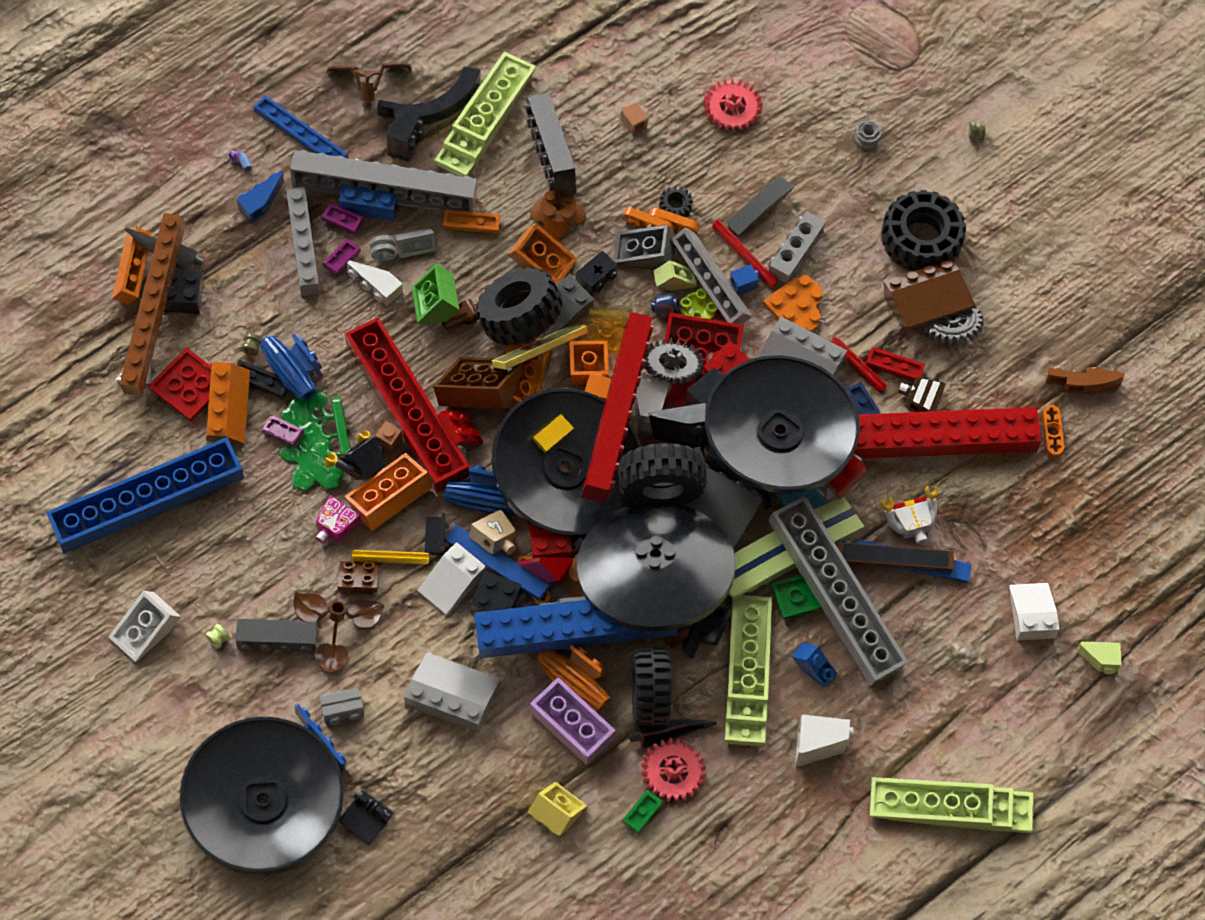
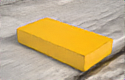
(553, 433)

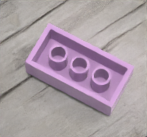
(572, 721)

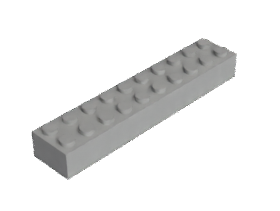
(412, 186)
(837, 590)

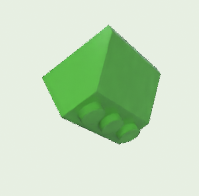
(435, 296)

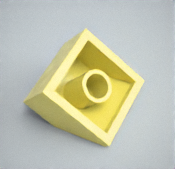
(556, 808)

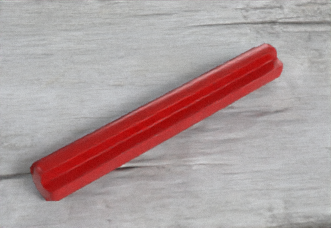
(861, 367)

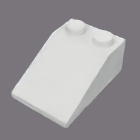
(452, 578)
(1033, 611)
(144, 625)

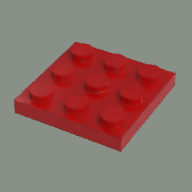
(184, 384)

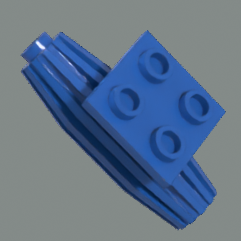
(292, 365)
(479, 494)

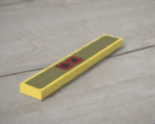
(539, 346)

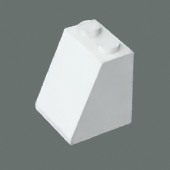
(650, 397)
(821, 738)

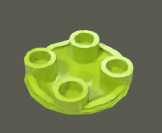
(698, 305)

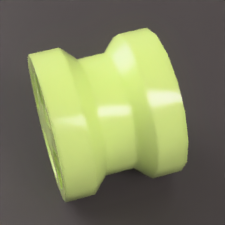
(217, 636)

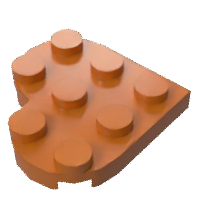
(797, 302)

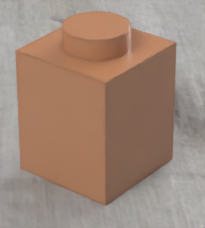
(634, 118)
(389, 437)

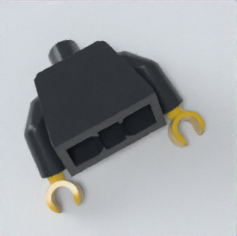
(361, 460)

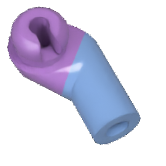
(240, 158)

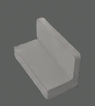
(416, 242)

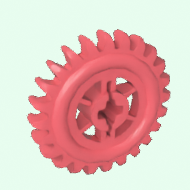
(734, 95)
(676, 753)

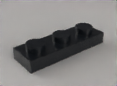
(264, 380)

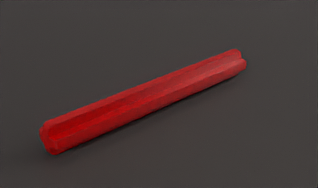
(744, 253)

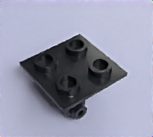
(365, 816)

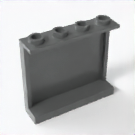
(727, 504)

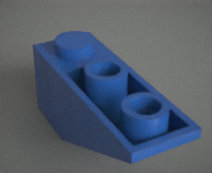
(259, 199)

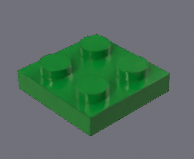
(794, 597)

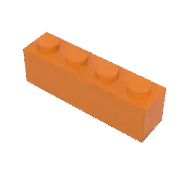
(130, 269)

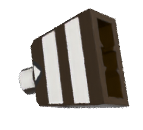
(923, 394)

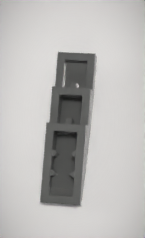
(759, 205)

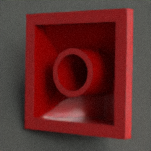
(548, 569)

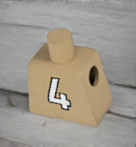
(494, 533)

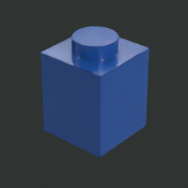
(744, 279)

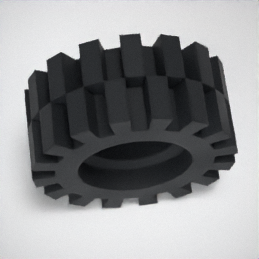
(676, 194)

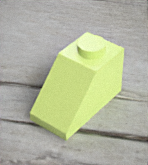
(674, 276)
(1102, 655)

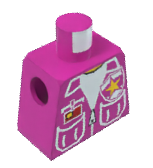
(335, 521)

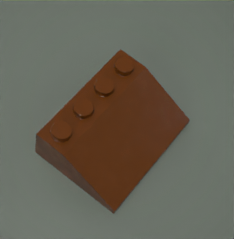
(928, 294)
(477, 384)

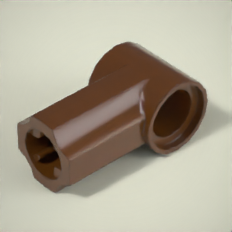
(465, 314)

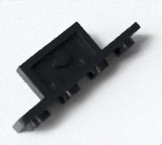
(707, 630)

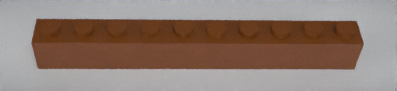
(152, 304)

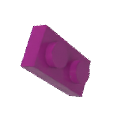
(342, 218)

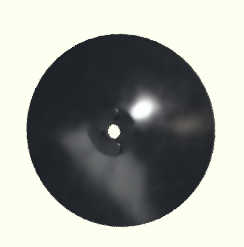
(788, 395)
(534, 480)
(652, 591)
(253, 761)

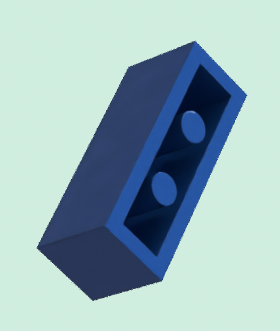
(369, 202)

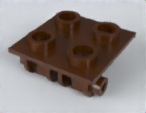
(358, 576)

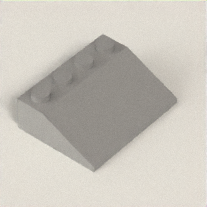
(795, 341)
(451, 692)

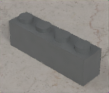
(276, 635)

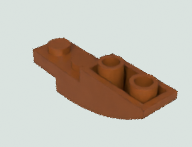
(1091, 381)

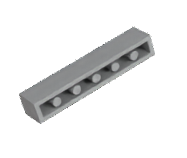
(303, 242)
(711, 277)

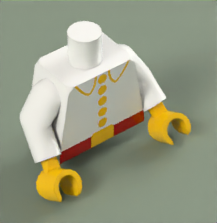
(912, 516)

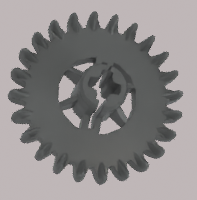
(952, 329)
(673, 355)

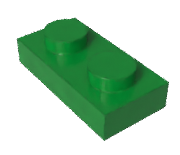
(642, 811)

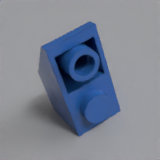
(814, 663)

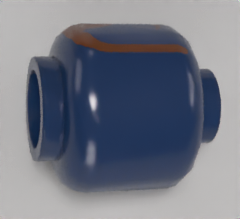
(664, 304)

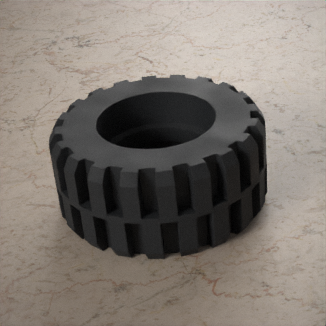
(651, 687)

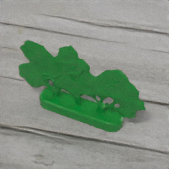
(314, 444)

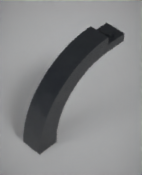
(444, 105)

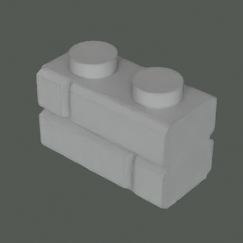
(342, 706)

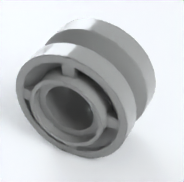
(871, 128)
(383, 248)

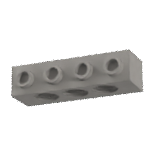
(814, 228)

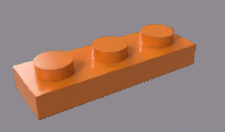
(471, 221)

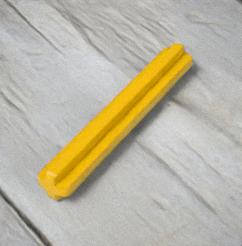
(390, 557)

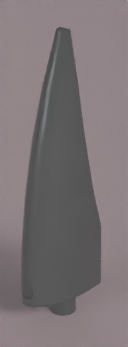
(185, 257)

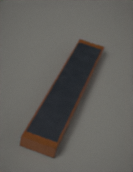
(897, 556)

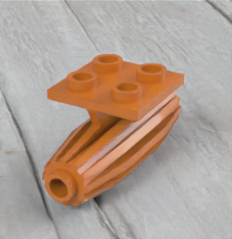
(578, 674)

